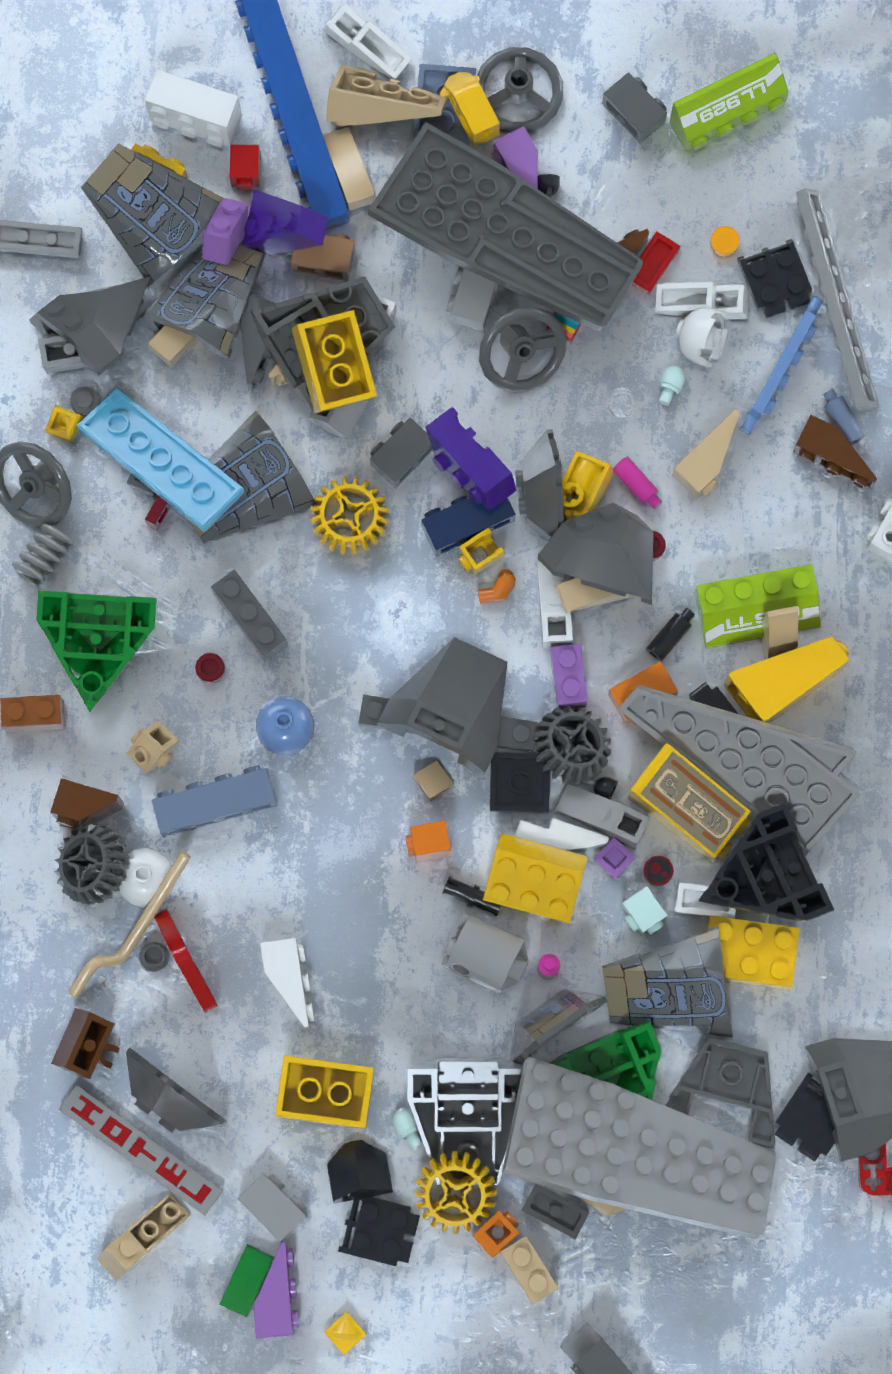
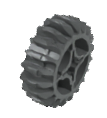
(592, 752)
(90, 846)

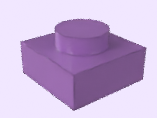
(614, 858)

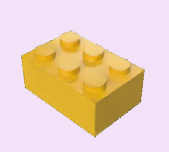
(334, 361)
(535, 878)
(757, 952)
(324, 1092)

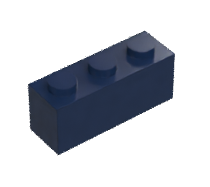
(462, 521)

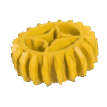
(338, 522)
(434, 1208)

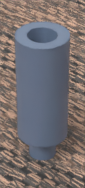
(843, 417)

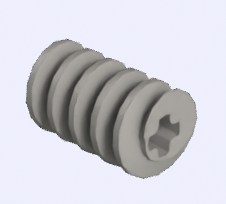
(41, 554)

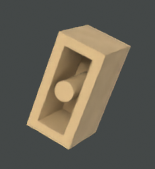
(529, 1270)

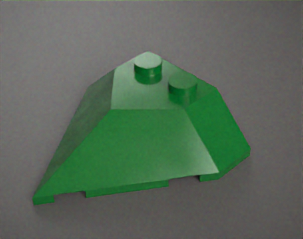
(94, 635)
(620, 1058)

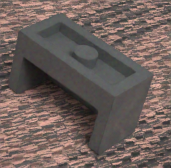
(555, 1211)

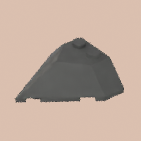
(95, 321)
(541, 487)
(604, 550)
(167, 1098)

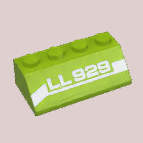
(729, 103)
(736, 607)

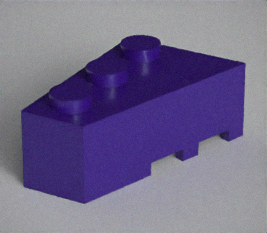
(282, 225)
(468, 462)

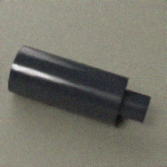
(670, 635)

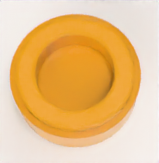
(725, 241)

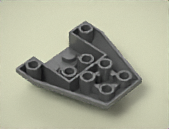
(453, 703)
(857, 1092)

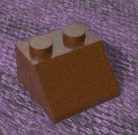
(82, 804)

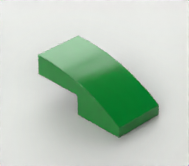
(247, 1280)

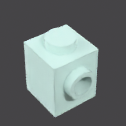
(644, 912)

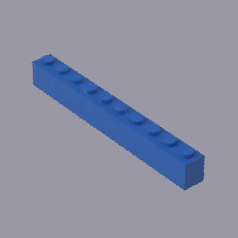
(293, 109)

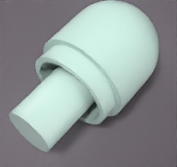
(671, 383)
(406, 1127)

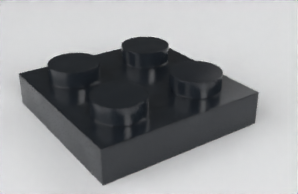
(518, 784)

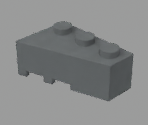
(592, 1354)

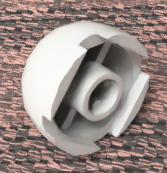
(703, 335)
(144, 876)

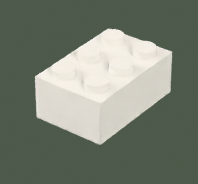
(193, 108)

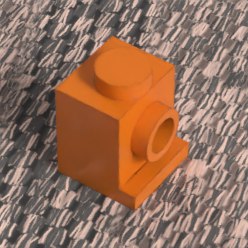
(488, 1241)

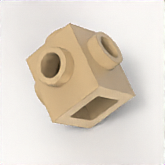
(148, 751)

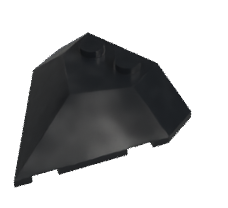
(769, 872)

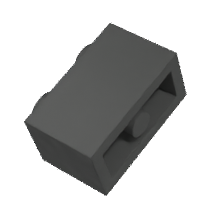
(635, 107)
(401, 452)

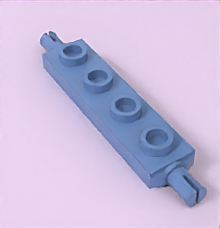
(778, 377)

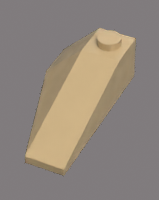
(363, 99)

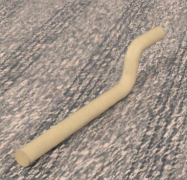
(138, 930)

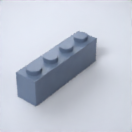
(213, 802)

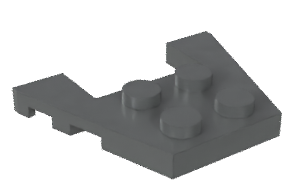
(731, 1076)

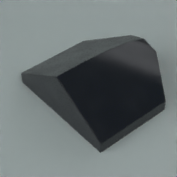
(358, 1172)

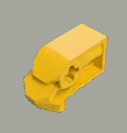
(471, 107)
(586, 479)

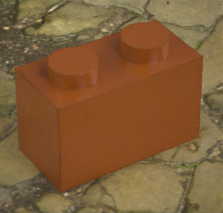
(32, 713)

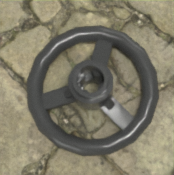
(519, 86)
(521, 348)
(35, 482)

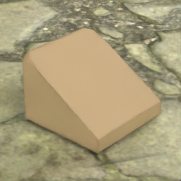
(433, 780)

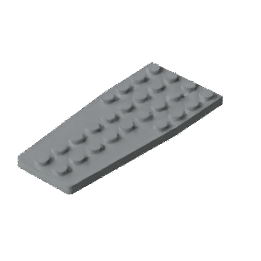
(635, 1153)

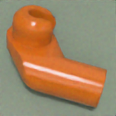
(500, 590)

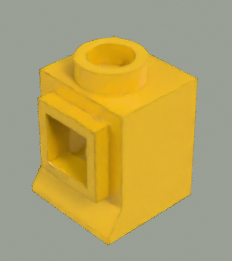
(488, 545)

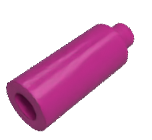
(637, 482)
(548, 966)

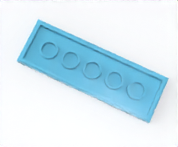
(160, 459)

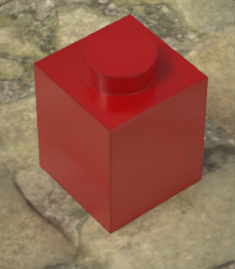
(244, 166)

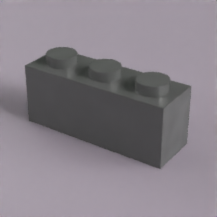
(249, 616)

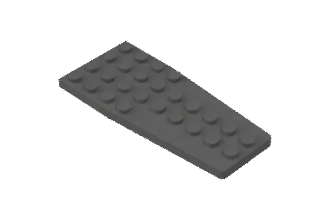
(504, 229)

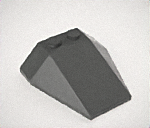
(465, 1108)

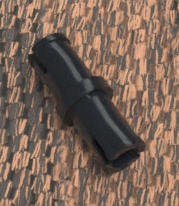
(471, 895)

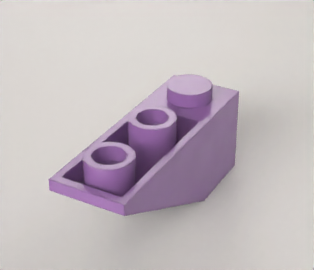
(517, 154)
(273, 1306)

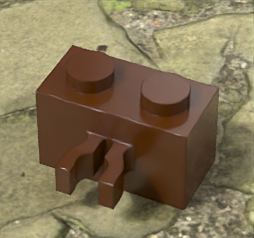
(84, 1043)

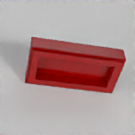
(656, 260)

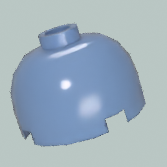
(285, 725)

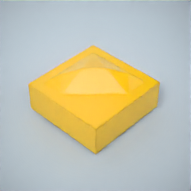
(63, 423)
(345, 1333)

